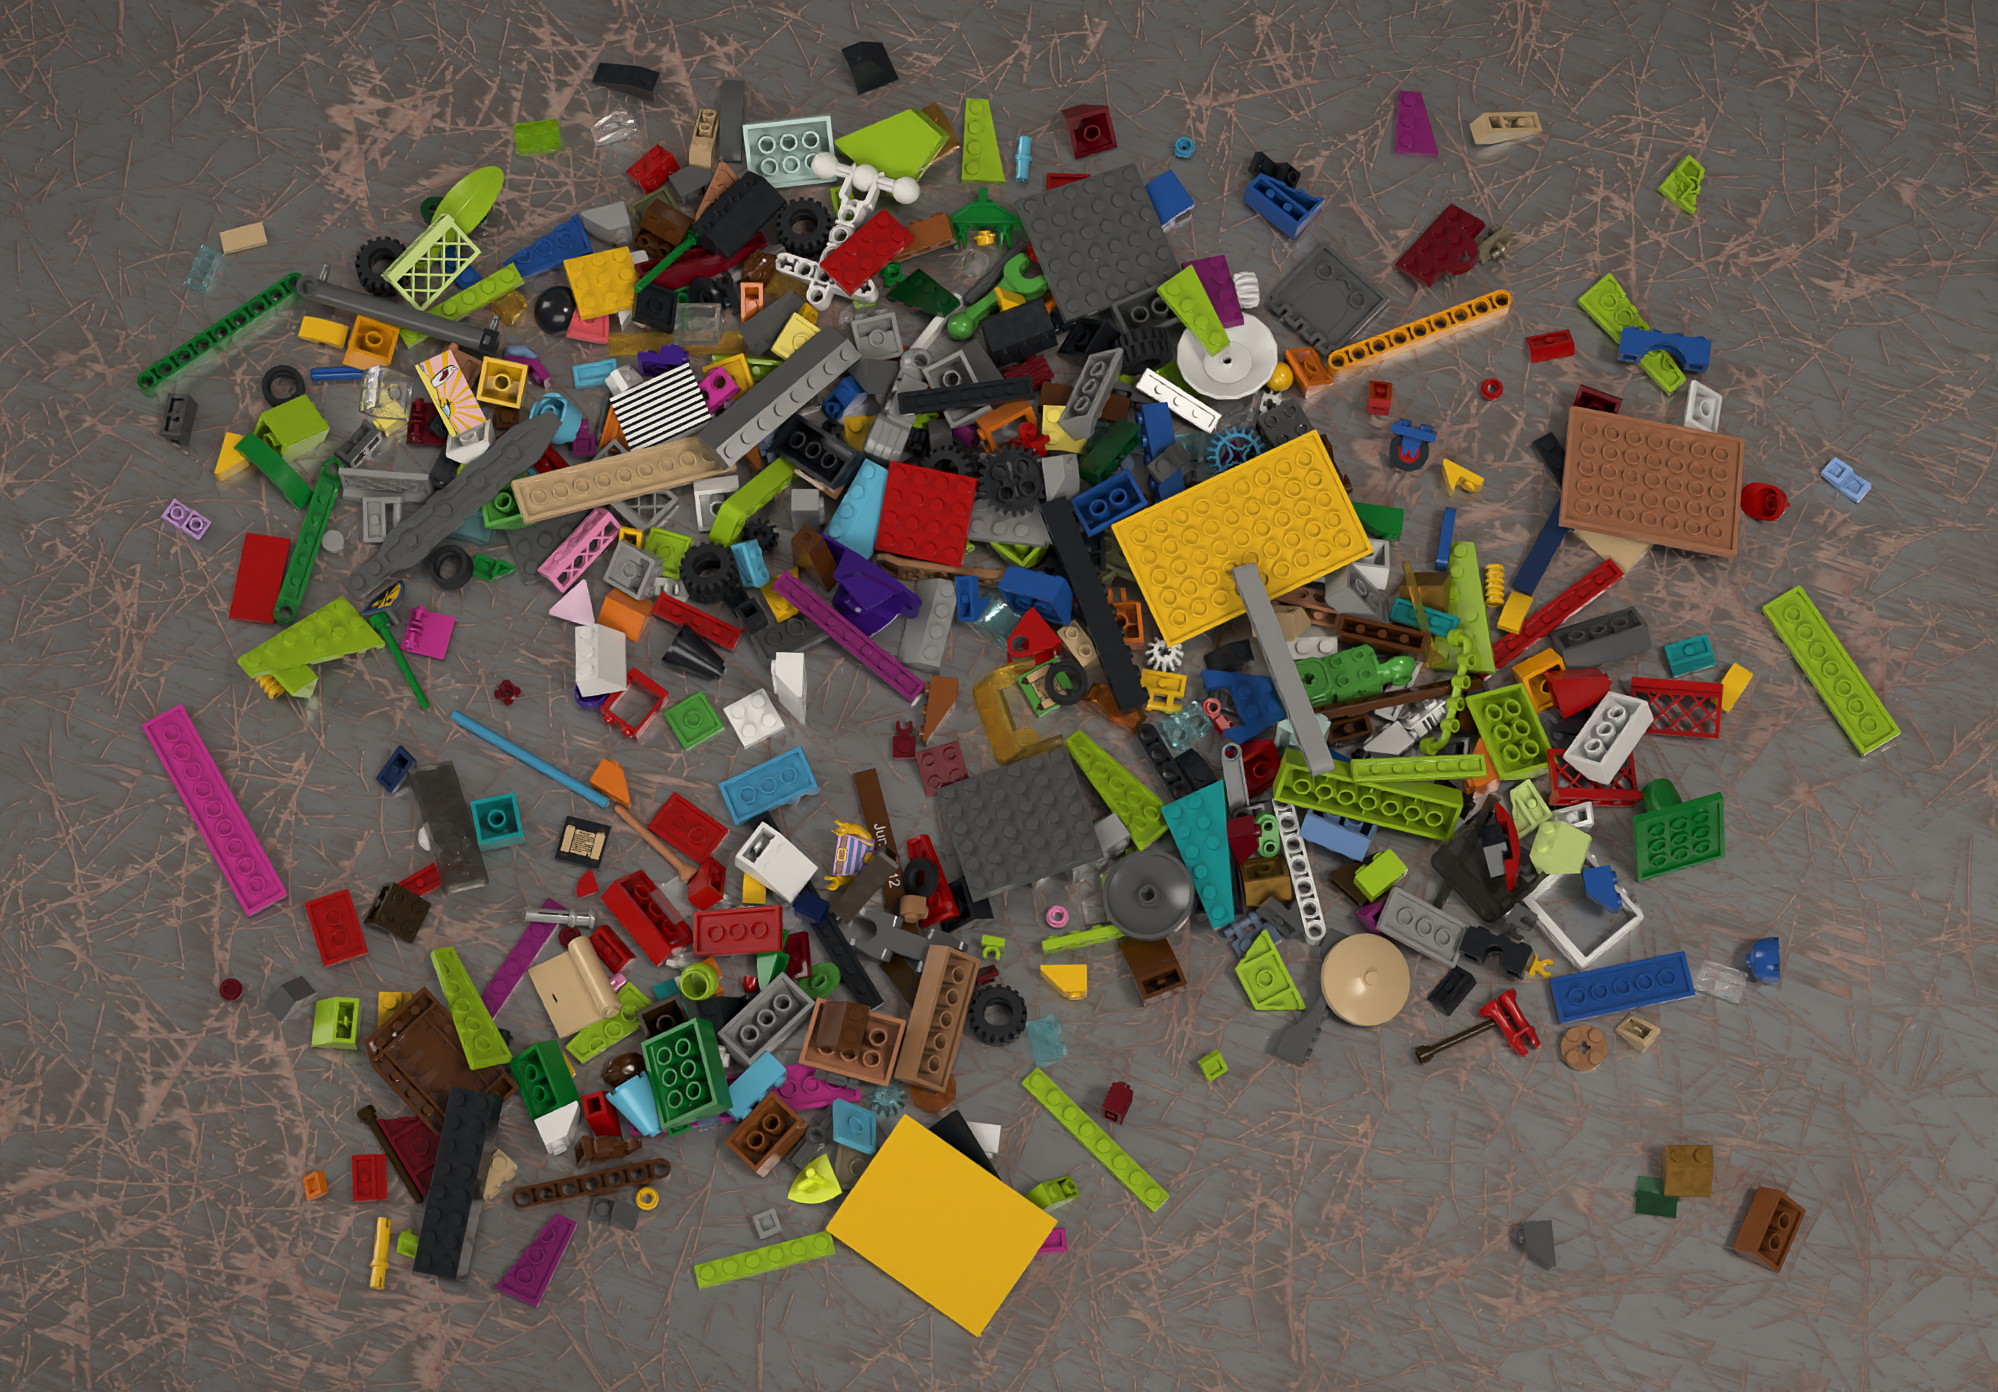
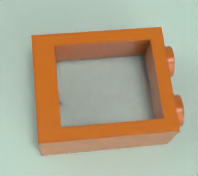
(1002, 425)

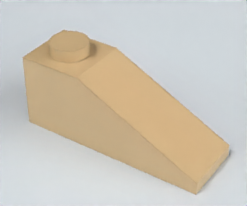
(1504, 126)

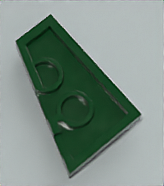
(924, 293)

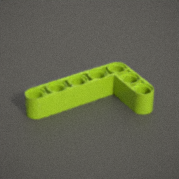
(749, 500)

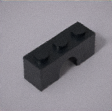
(1481, 943)

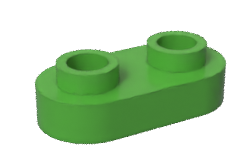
(1269, 835)

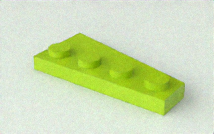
(1192, 306)

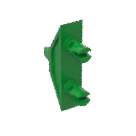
(984, 216)

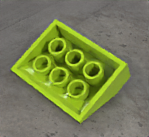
(1511, 732)

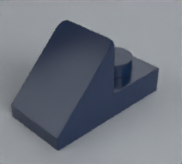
(396, 769)

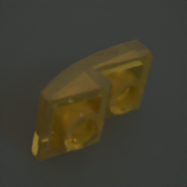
(783, 284)

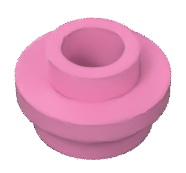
(1057, 909)

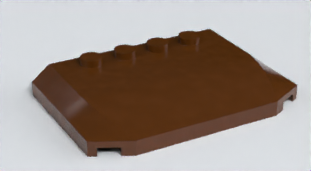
(424, 1057)

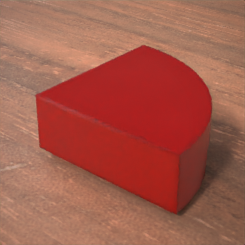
(587, 885)

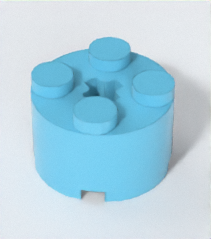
(565, 411)

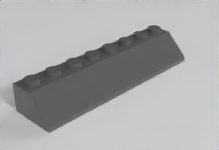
(777, 396)

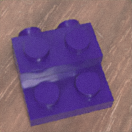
(654, 364)

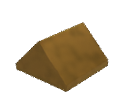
(1432, 587)

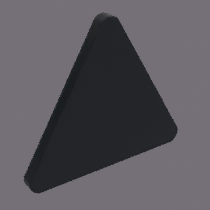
(1574, 723)

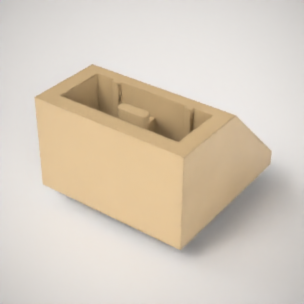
(1292, 621)

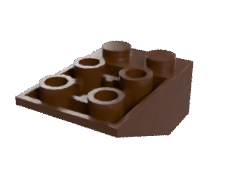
(1153, 969)

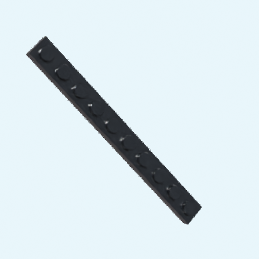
(837, 945)

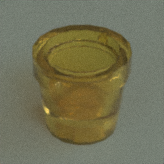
(510, 307)

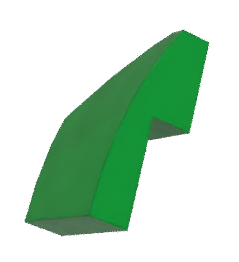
(490, 569)

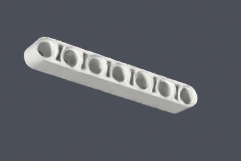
(1299, 878)

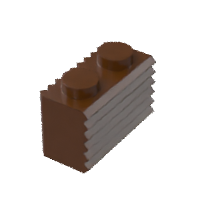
(1349, 731)

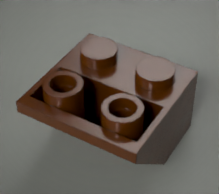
(662, 229)

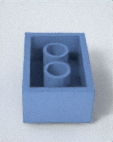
(1338, 833)

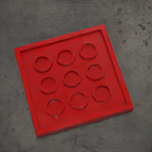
(926, 513)

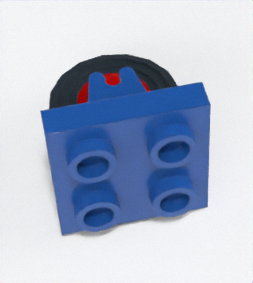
(1410, 447)

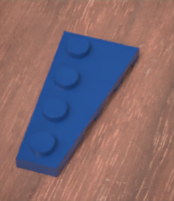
(548, 252)

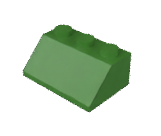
(503, 510)

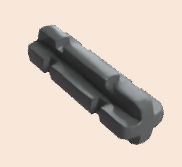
(837, 1079)

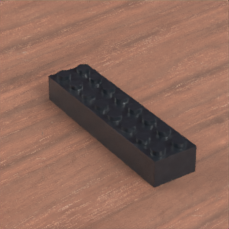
(458, 1183)

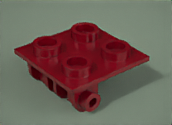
(420, 415)
(941, 766)

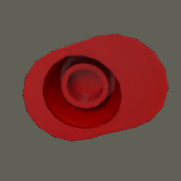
(1763, 501)

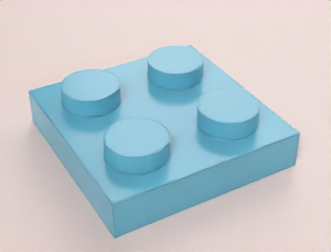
(854, 1126)

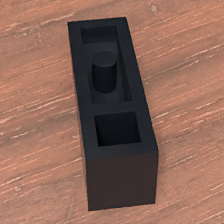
(629, 80)

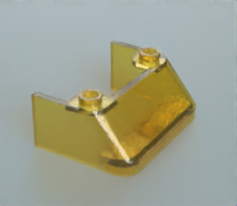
(1004, 739)

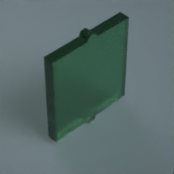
(1651, 1199)

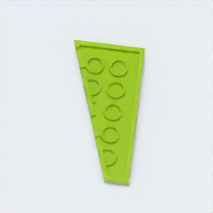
(315, 639)

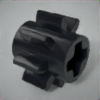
(1058, 322)

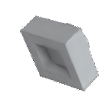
(767, 1223)

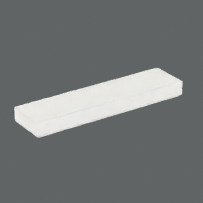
(1178, 401)

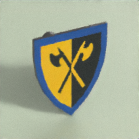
(387, 602)

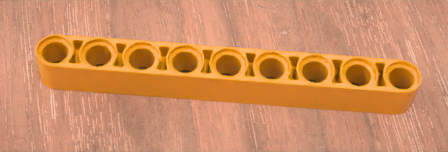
(1411, 340)

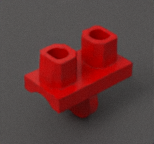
(1031, 439)

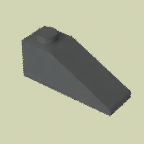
(764, 328)

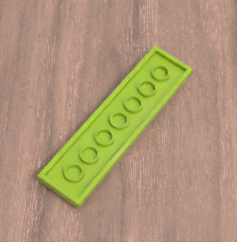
(1831, 670)

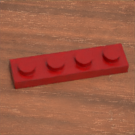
(701, 622)

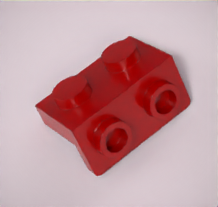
(653, 169)

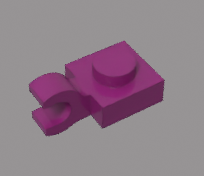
(585, 444)

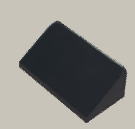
(1452, 990)

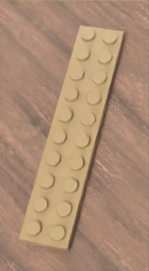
(614, 479)

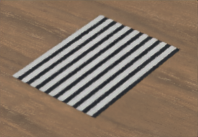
(660, 408)

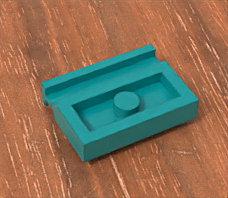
(1690, 656)

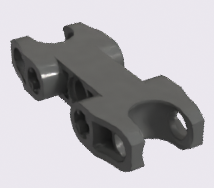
(892, 939)

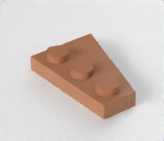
(722, 181)

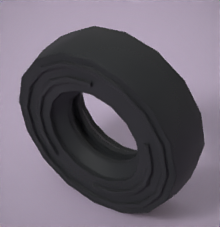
(910, 877)

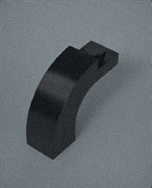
(746, 611)

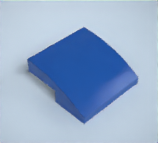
(1168, 198)

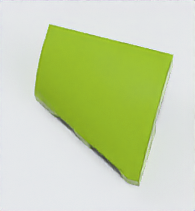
(1683, 184)

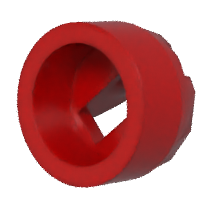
(750, 984)

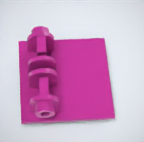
(427, 633)

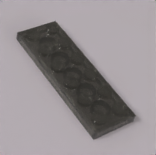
(448, 827)

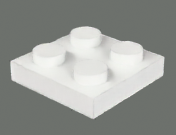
(754, 718)

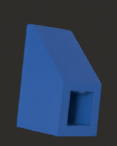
(844, 398)
(1600, 887)

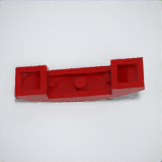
(1512, 865)

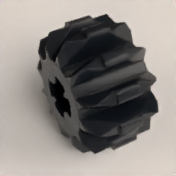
(769, 534)

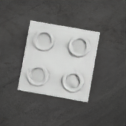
(1416, 717)

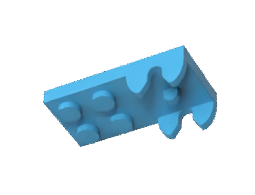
(769, 786)

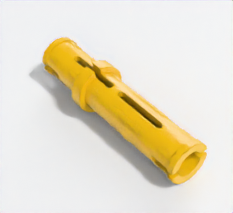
(380, 1255)

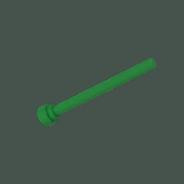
(668, 260)
(380, 622)

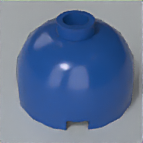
(1765, 960)

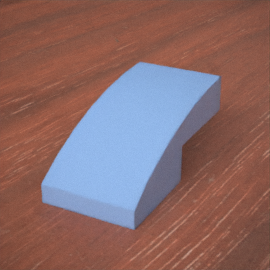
(1845, 480)

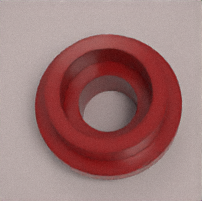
(1492, 382)

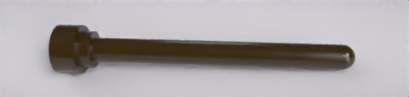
(1426, 1053)
(369, 1117)

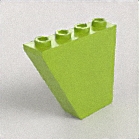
(897, 145)

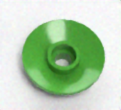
(823, 981)

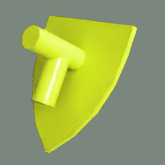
(815, 1183)

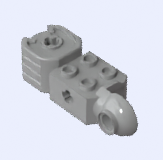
(889, 430)

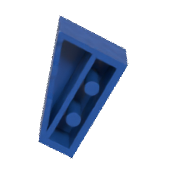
(1282, 205)

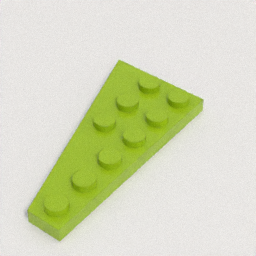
(1468, 604)
(1123, 793)

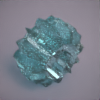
(885, 1105)

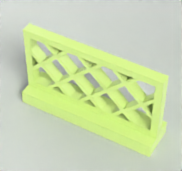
(418, 249)

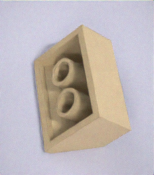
(1621, 551)

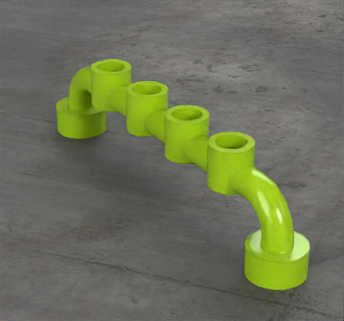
(1455, 703)

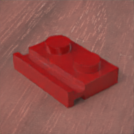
(369, 1178)

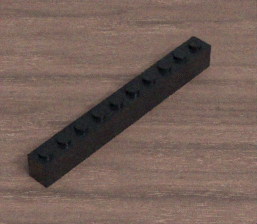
(1094, 606)

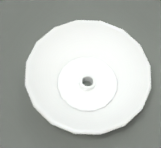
(1252, 359)

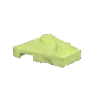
(1528, 809)

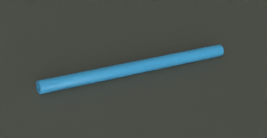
(530, 758)

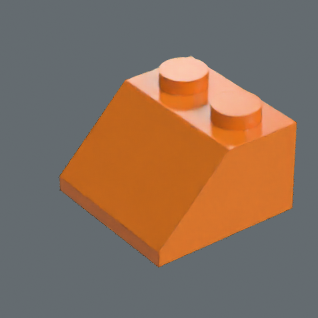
(1481, 786)

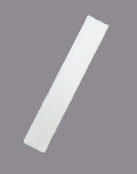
(925, 340)

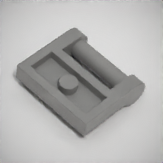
(376, 517)

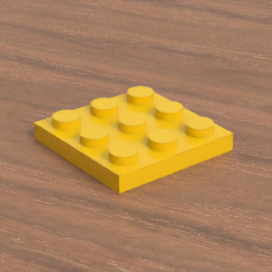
(602, 282)

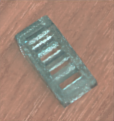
(218, 257)

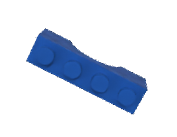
(1691, 351)

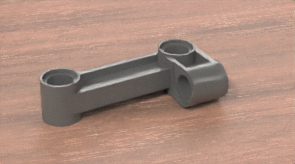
(1236, 785)

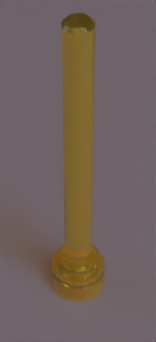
(1434, 658)

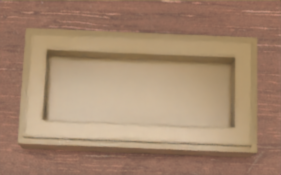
(243, 238)

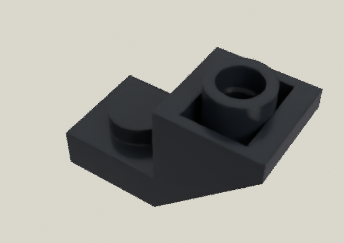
(1280, 171)

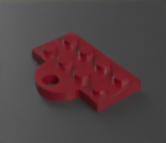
(1443, 247)

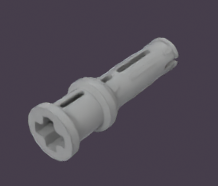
(569, 917)

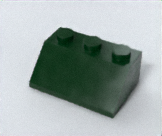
(1109, 451)

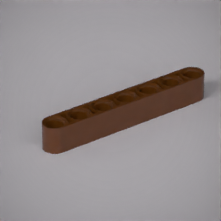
(603, 1189)

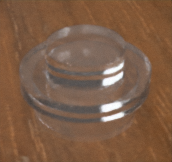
(727, 902)

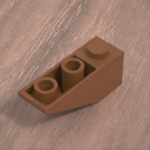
(941, 703)

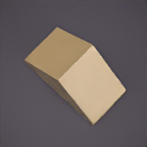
(1638, 1032)

